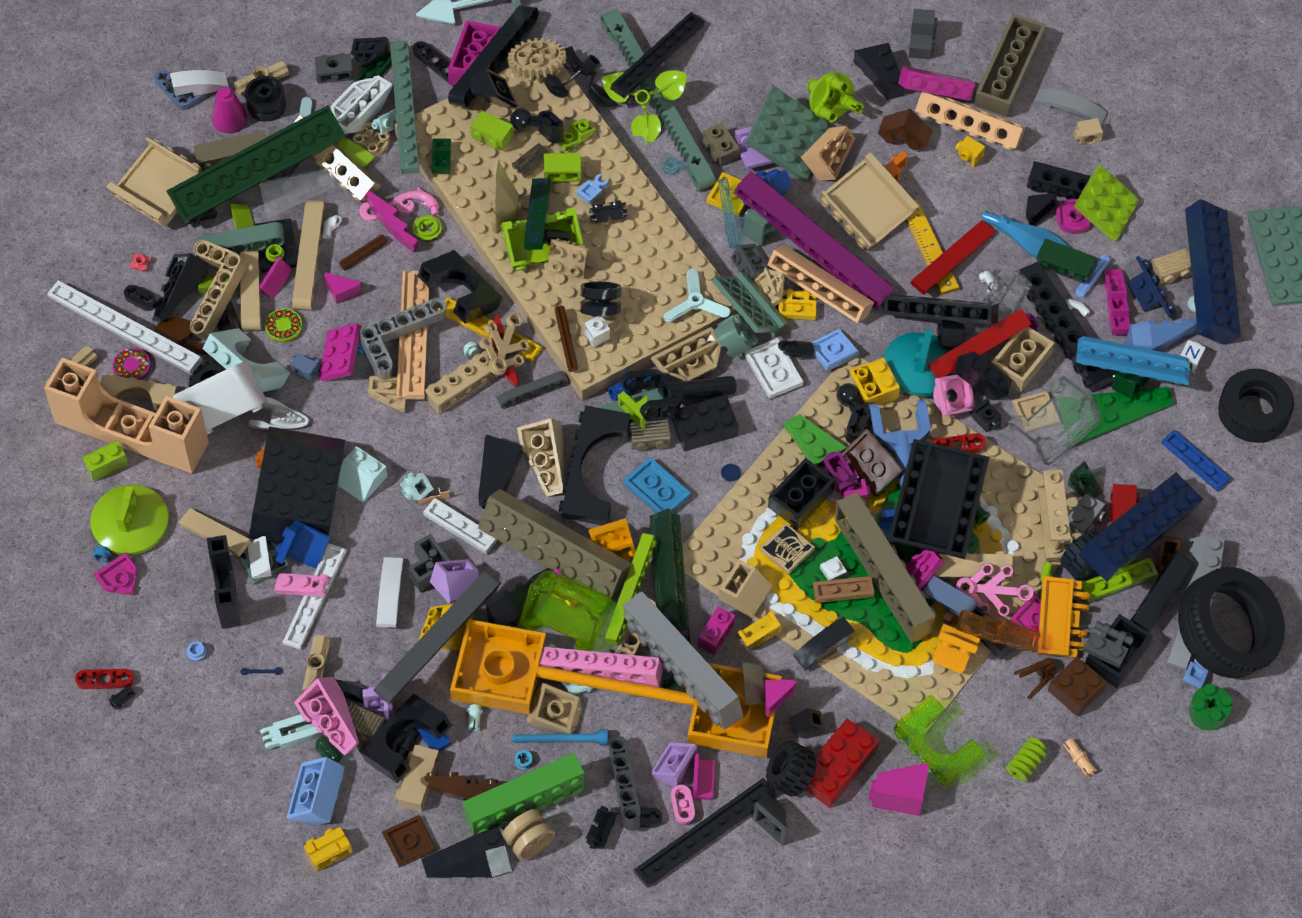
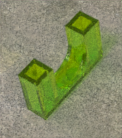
(944, 767)

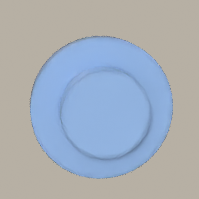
(196, 651)

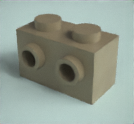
(721, 144)

